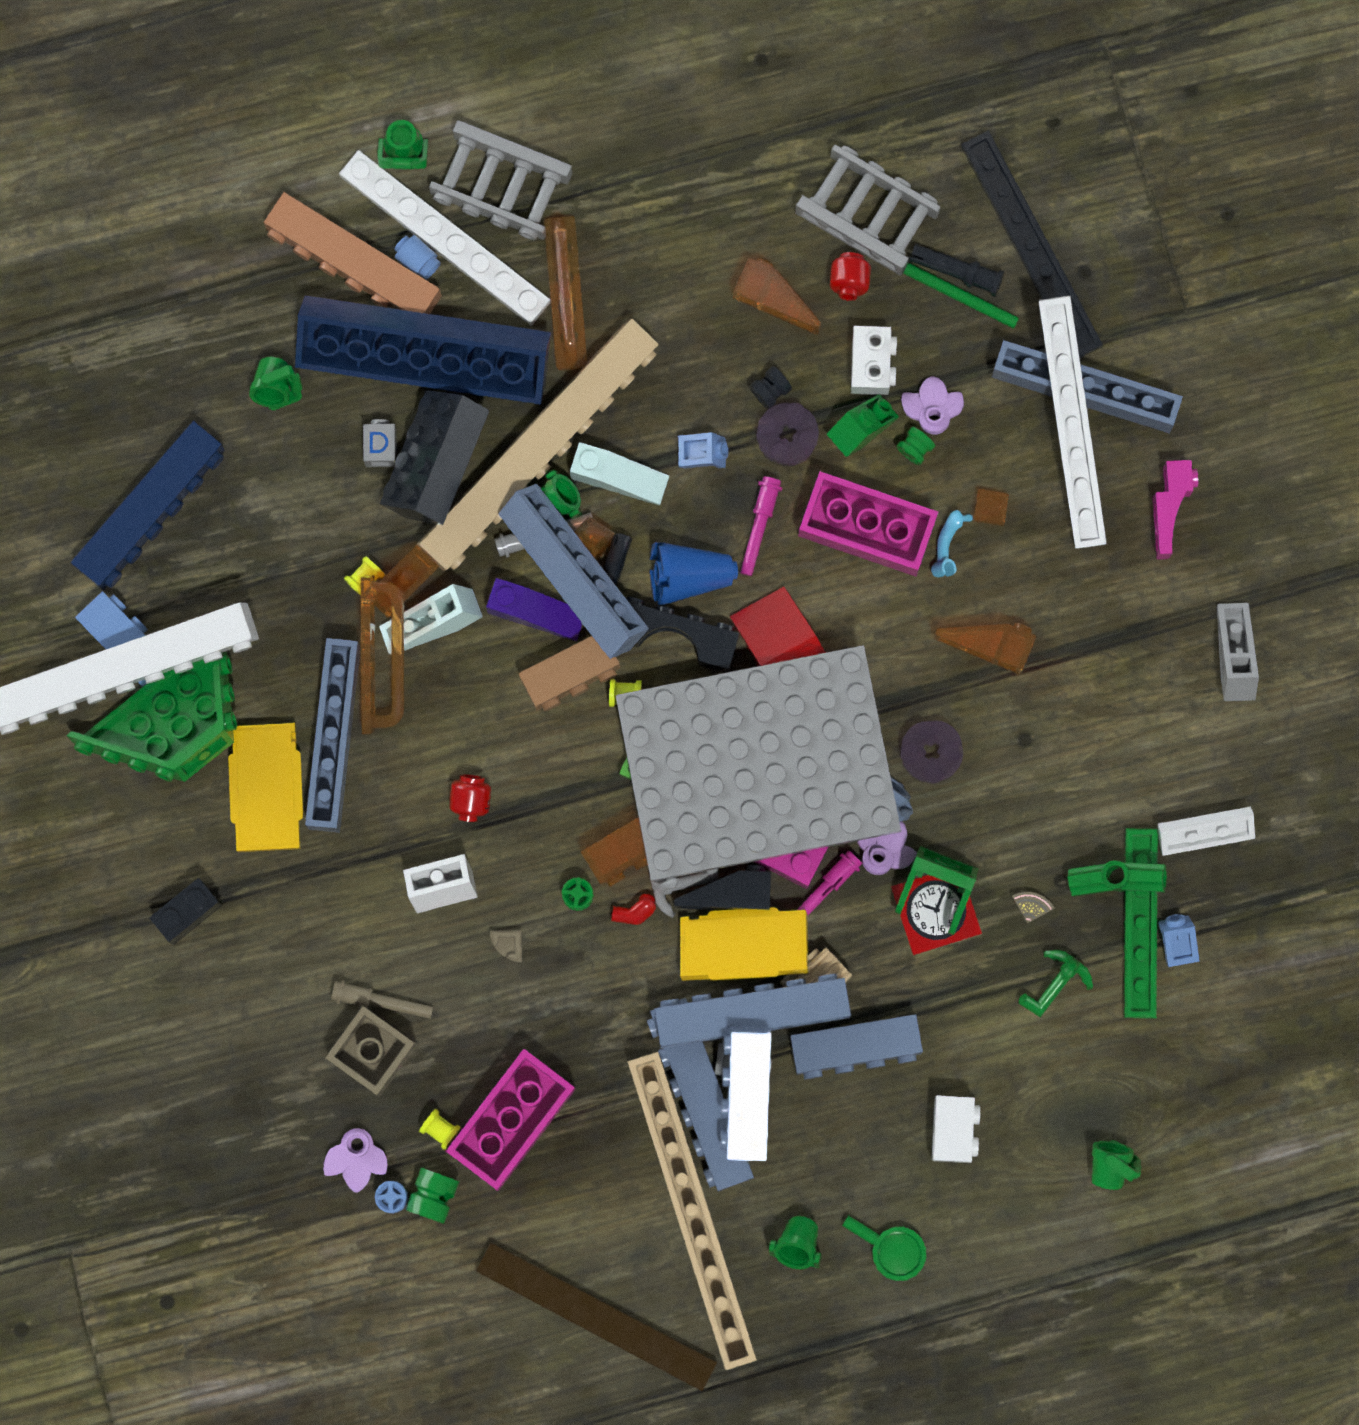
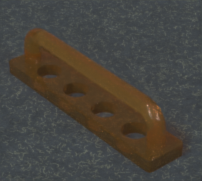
(564, 293)
(369, 588)

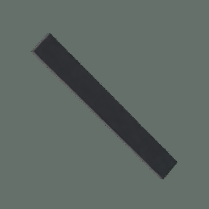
(1026, 233)

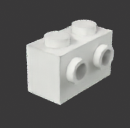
(872, 360)
(440, 883)
(954, 1129)

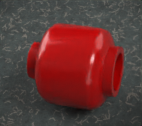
(850, 276)
(470, 797)

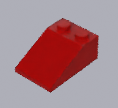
(776, 630)

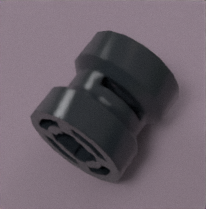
(770, 387)

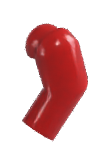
(637, 913)

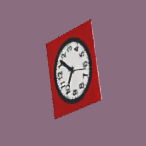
(930, 913)

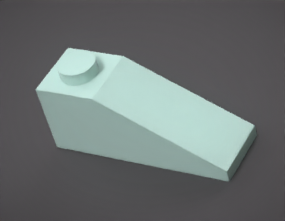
(618, 474)
(436, 617)

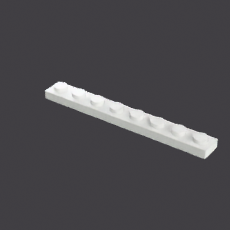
(445, 238)
(1072, 421)

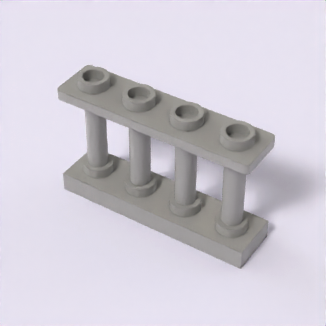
(496, 150)
(867, 240)

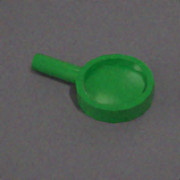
(895, 1252)

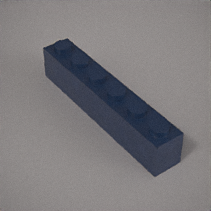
(148, 506)

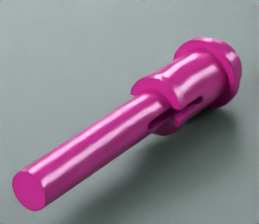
(763, 509)
(832, 880)

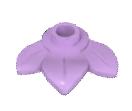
(933, 401)
(892, 850)
(355, 1164)

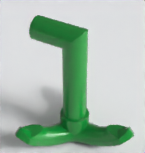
(1068, 970)

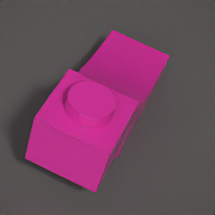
(1178, 483)

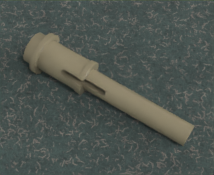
(364, 997)

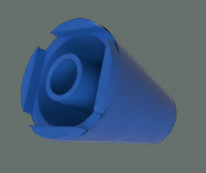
(688, 572)

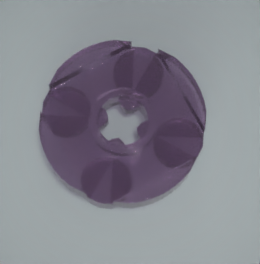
(780, 450)
(932, 769)

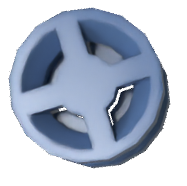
(386, 1197)

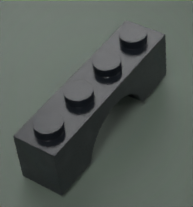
(713, 644)

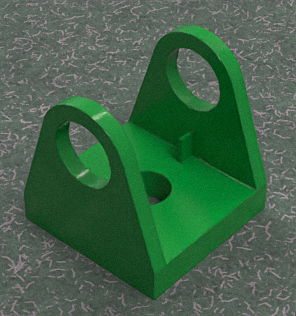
(946, 870)

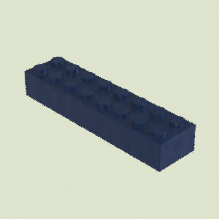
(422, 349)

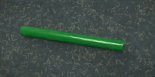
(961, 295)

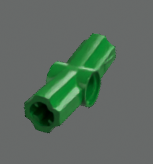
(1097, 878)

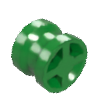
(915, 446)
(577, 888)

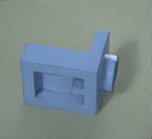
(702, 450)
(1179, 940)

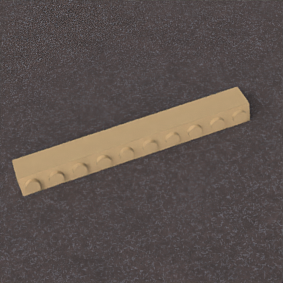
(538, 443)
(692, 1211)

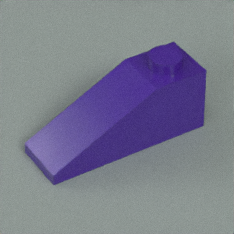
(533, 610)

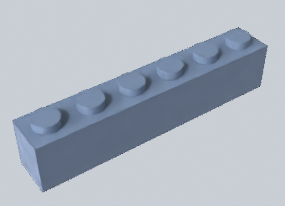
(1102, 390)
(573, 571)
(333, 735)
(766, 1007)
(703, 1099)

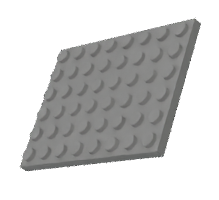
(758, 763)

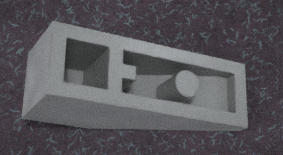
(1237, 652)

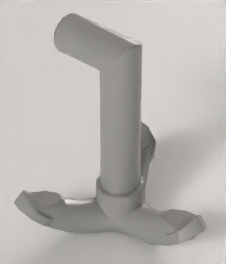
(671, 884)

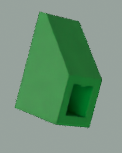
(862, 425)

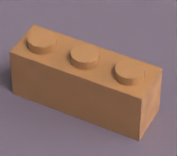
(568, 674)

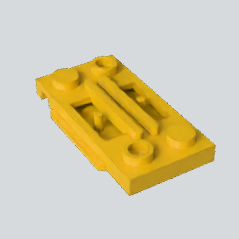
(266, 787)
(744, 944)

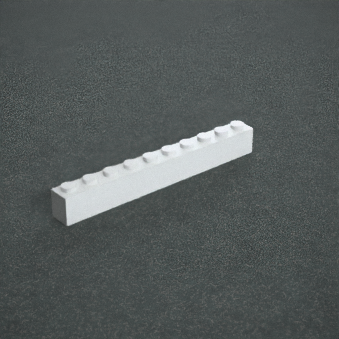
(125, 665)

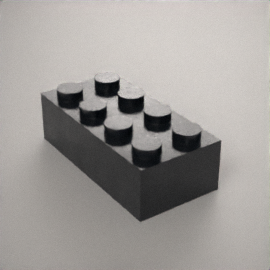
(434, 457)

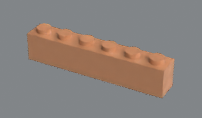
(349, 257)

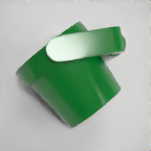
(403, 147)
(272, 384)
(562, 494)
(1112, 1164)
(797, 1244)

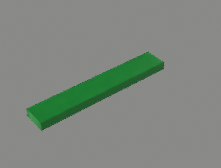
(1140, 931)

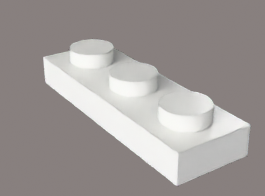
(1206, 831)

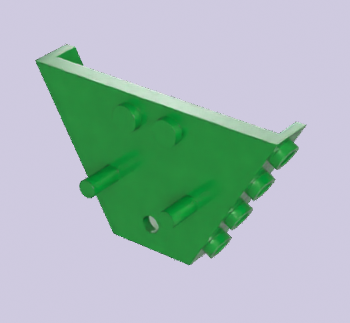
(169, 723)

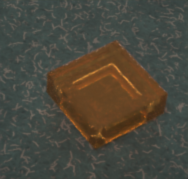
(991, 507)

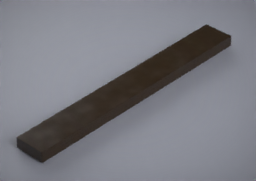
(596, 1317)

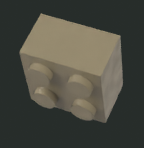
(371, 1051)

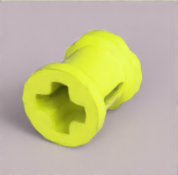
(366, 568)
(620, 688)
(440, 1129)

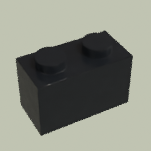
(185, 911)

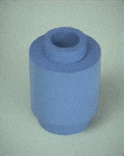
(417, 256)

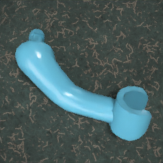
(944, 565)

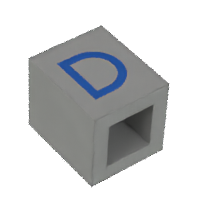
(379, 443)

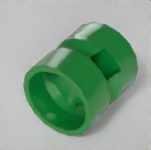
(432, 1195)

